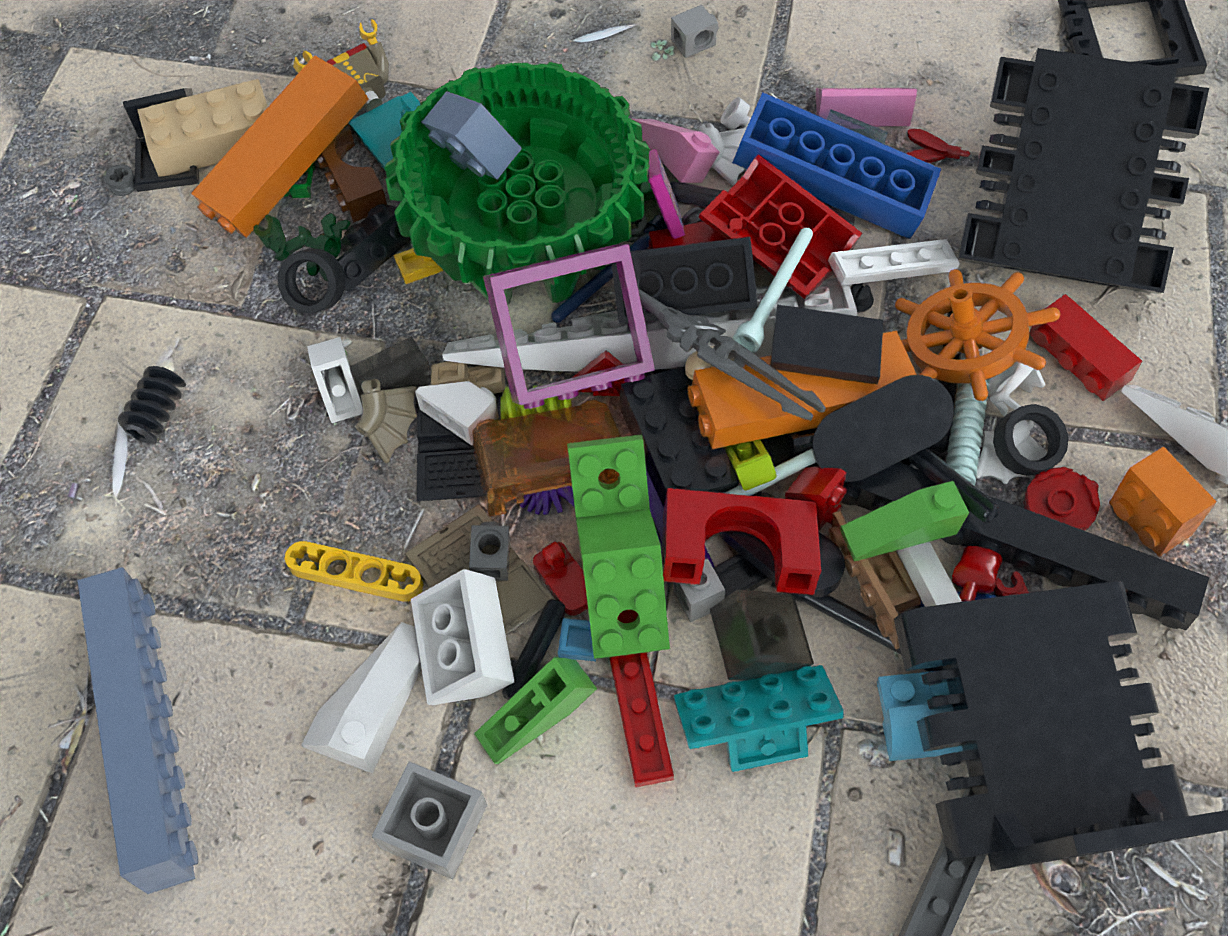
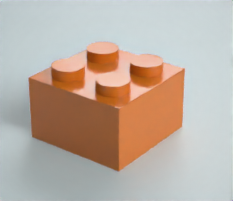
(1161, 501)

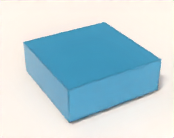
(575, 640)

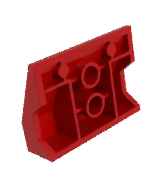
(772, 213)

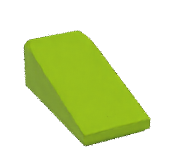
(751, 464)

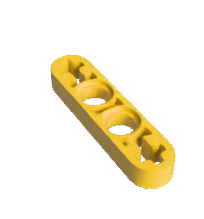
(355, 567)

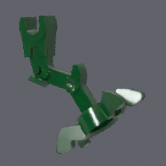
(329, 241)

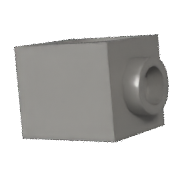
(694, 30)
(698, 599)

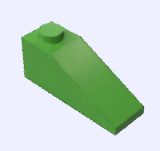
(907, 522)
(535, 708)

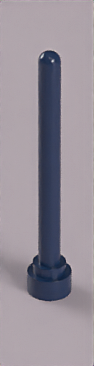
(604, 275)

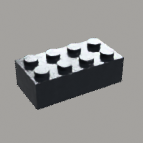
(694, 277)
(671, 436)

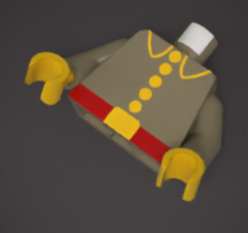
(362, 63)

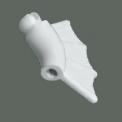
(727, 144)
(991, 466)

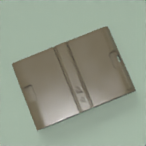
(449, 553)

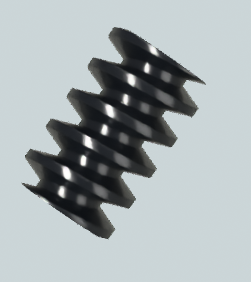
(148, 402)

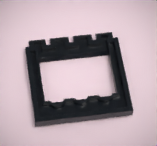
(1172, 23)

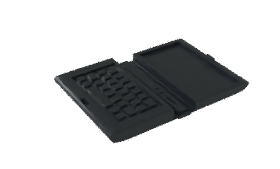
(445, 461)

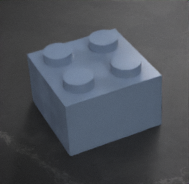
(471, 135)

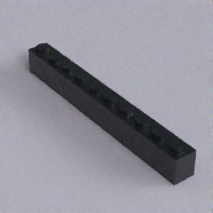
(1055, 550)

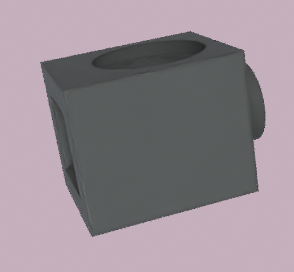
(491, 565)

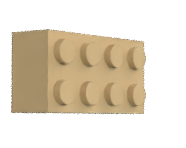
(200, 126)

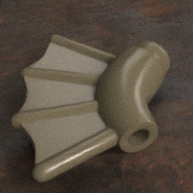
(386, 416)

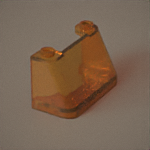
(532, 451)

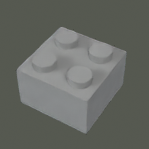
(430, 820)

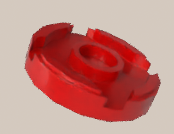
(1063, 497)

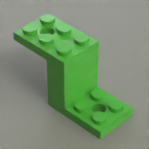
(618, 547)

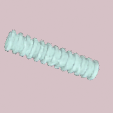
(966, 432)

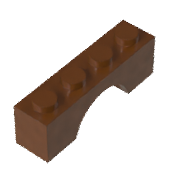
(357, 186)

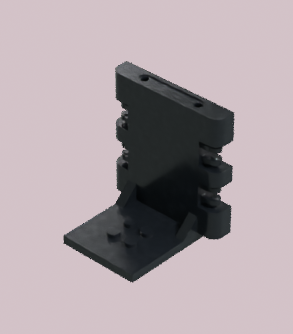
(1083, 169)
(1044, 728)

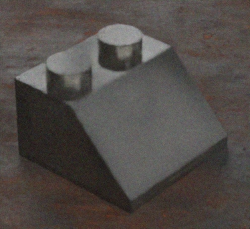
(760, 634)

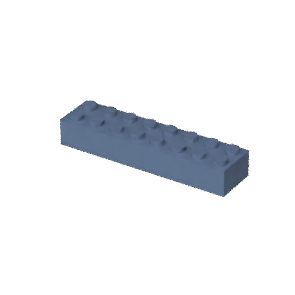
(136, 733)

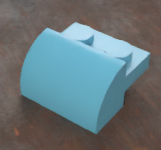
(903, 704)

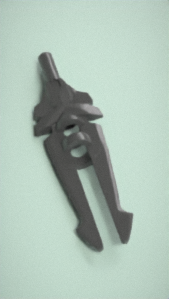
(696, 332)

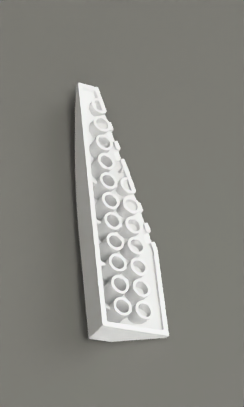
(589, 336)

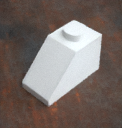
(335, 379)
(458, 406)

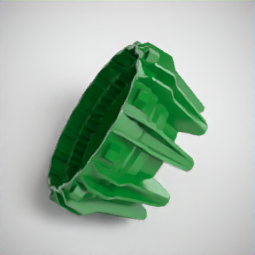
(555, 199)

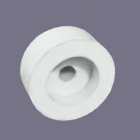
(736, 114)

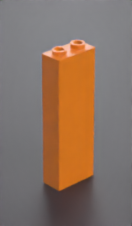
(279, 147)
(739, 414)

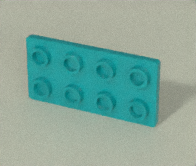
(382, 125)
(759, 717)

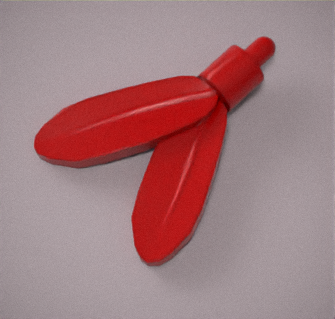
(934, 147)

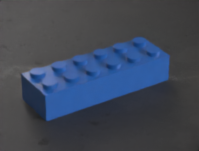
(840, 165)

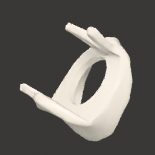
(1009, 380)

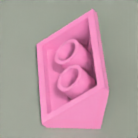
(869, 105)

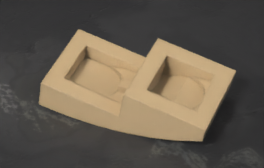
(482, 376)

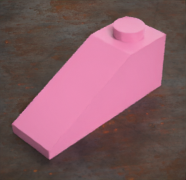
(681, 150)

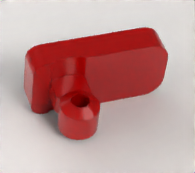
(562, 577)

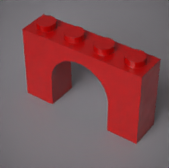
(782, 524)

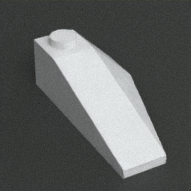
(1189, 427)
(366, 707)

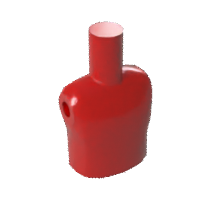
(976, 572)

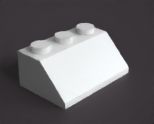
(461, 639)

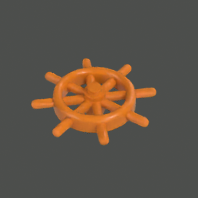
(970, 330)

